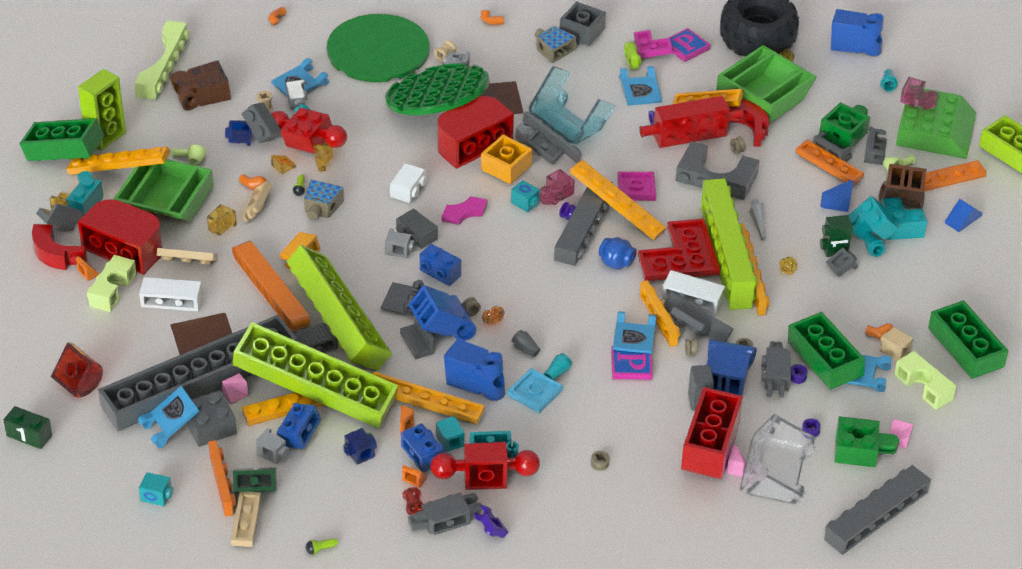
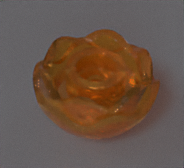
(493, 316)

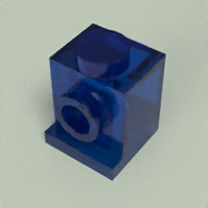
(238, 132)

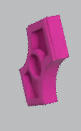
(470, 208)

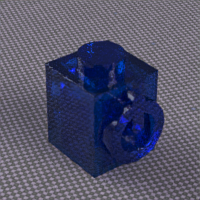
(360, 445)

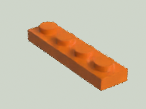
(829, 162)
(954, 175)
(223, 484)

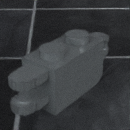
(777, 368)
(445, 513)

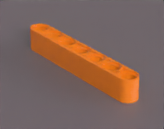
(271, 286)

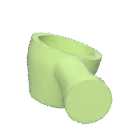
(195, 153)
(895, 160)

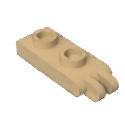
(256, 201)

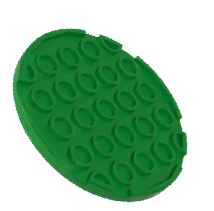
(378, 47)
(437, 89)

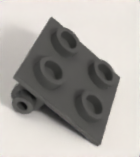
(400, 296)

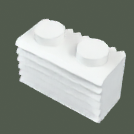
(407, 183)

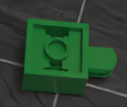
(845, 125)
(863, 450)

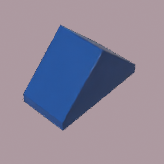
(837, 197)
(962, 216)

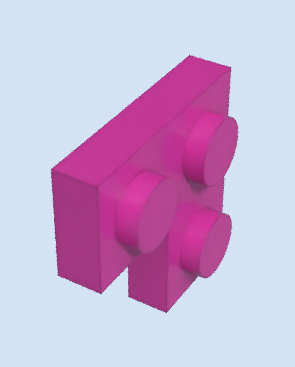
(648, 48)

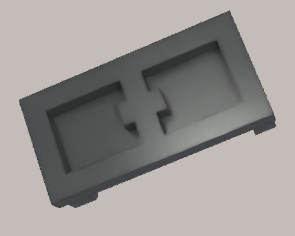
(875, 146)
(832, 148)

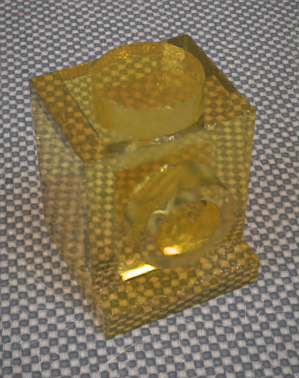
(221, 219)

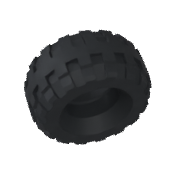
(755, 23)

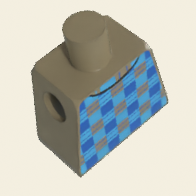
(555, 43)
(322, 199)

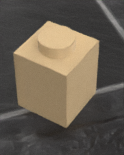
(896, 344)

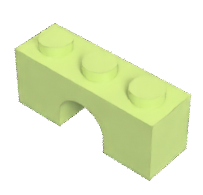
(104, 291)
(915, 369)

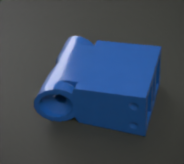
(857, 32)
(442, 313)
(730, 365)
(475, 370)

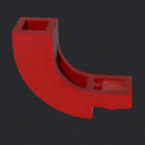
(755, 119)
(51, 253)

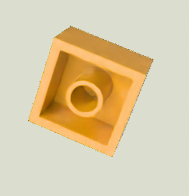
(506, 159)

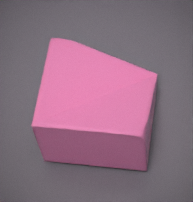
(235, 388)
(902, 431)
(736, 462)

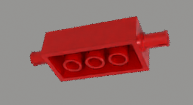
(691, 121)

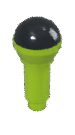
(298, 188)
(314, 546)

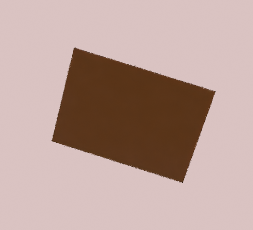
(507, 94)
(200, 331)

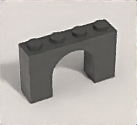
(692, 172)

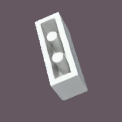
(697, 291)
(171, 294)

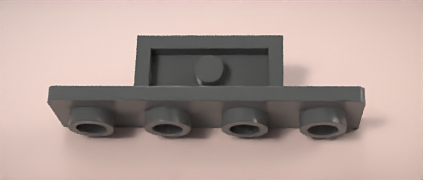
(547, 142)
(697, 318)

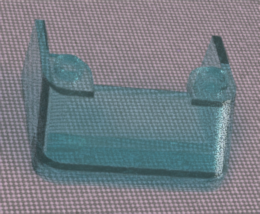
(549, 107)

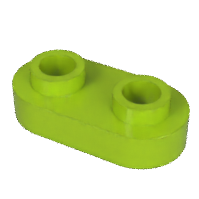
(631, 55)

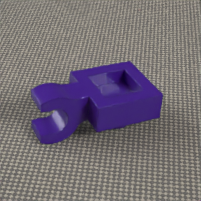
(492, 524)

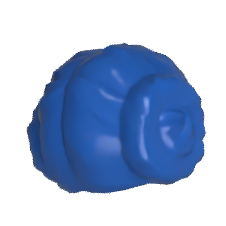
(617, 252)

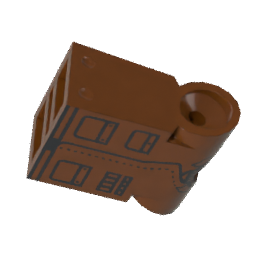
(201, 85)
(904, 183)

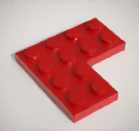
(690, 254)

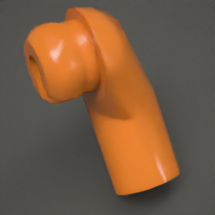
(275, 14)
(491, 20)
(252, 182)
(878, 332)

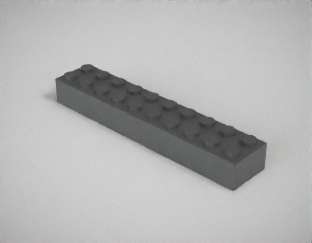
(196, 371)

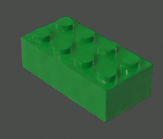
(62, 139)
(968, 339)
(826, 350)

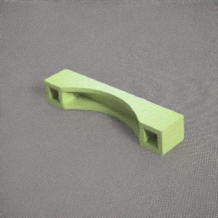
(151, 81)

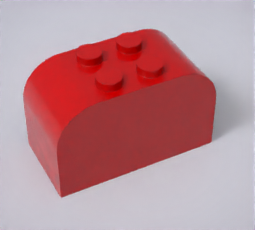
(472, 129)
(122, 231)
(712, 433)

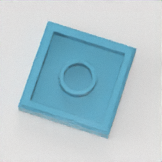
(535, 390)

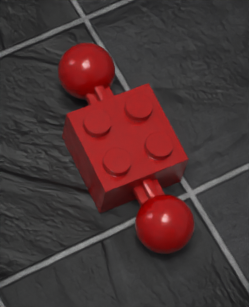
(309, 129)
(485, 465)

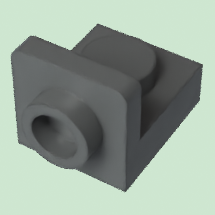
(842, 261)

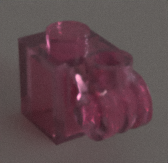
(914, 94)
(558, 187)

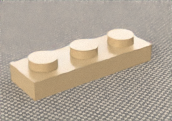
(186, 256)
(246, 519)

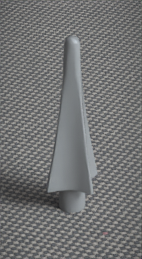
(757, 214)

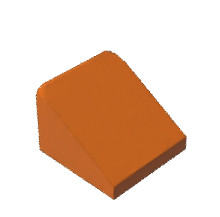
(86, 269)
(406, 418)
(413, 476)

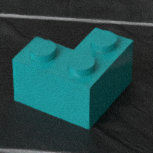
(872, 217)
(910, 222)

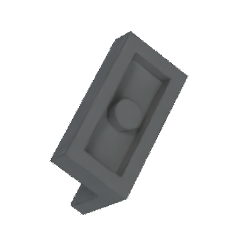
(60, 216)
(418, 341)

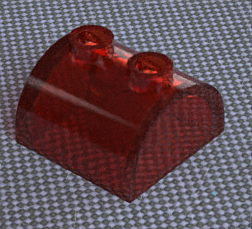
(77, 371)

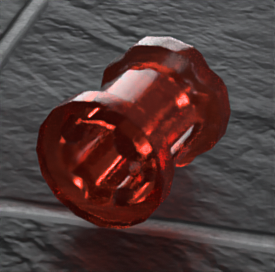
(412, 500)

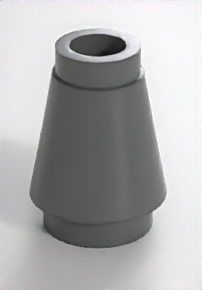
(525, 343)

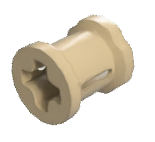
(444, 50)
(266, 97)

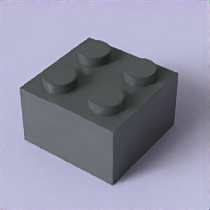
(583, 22)
(214, 419)

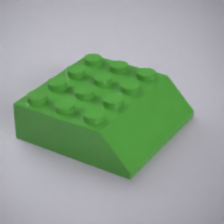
(768, 81)
(938, 130)
(167, 188)

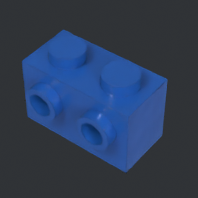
(440, 264)
(299, 425)
(420, 446)

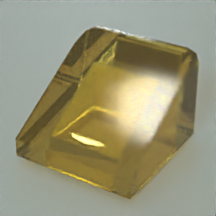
(282, 163)

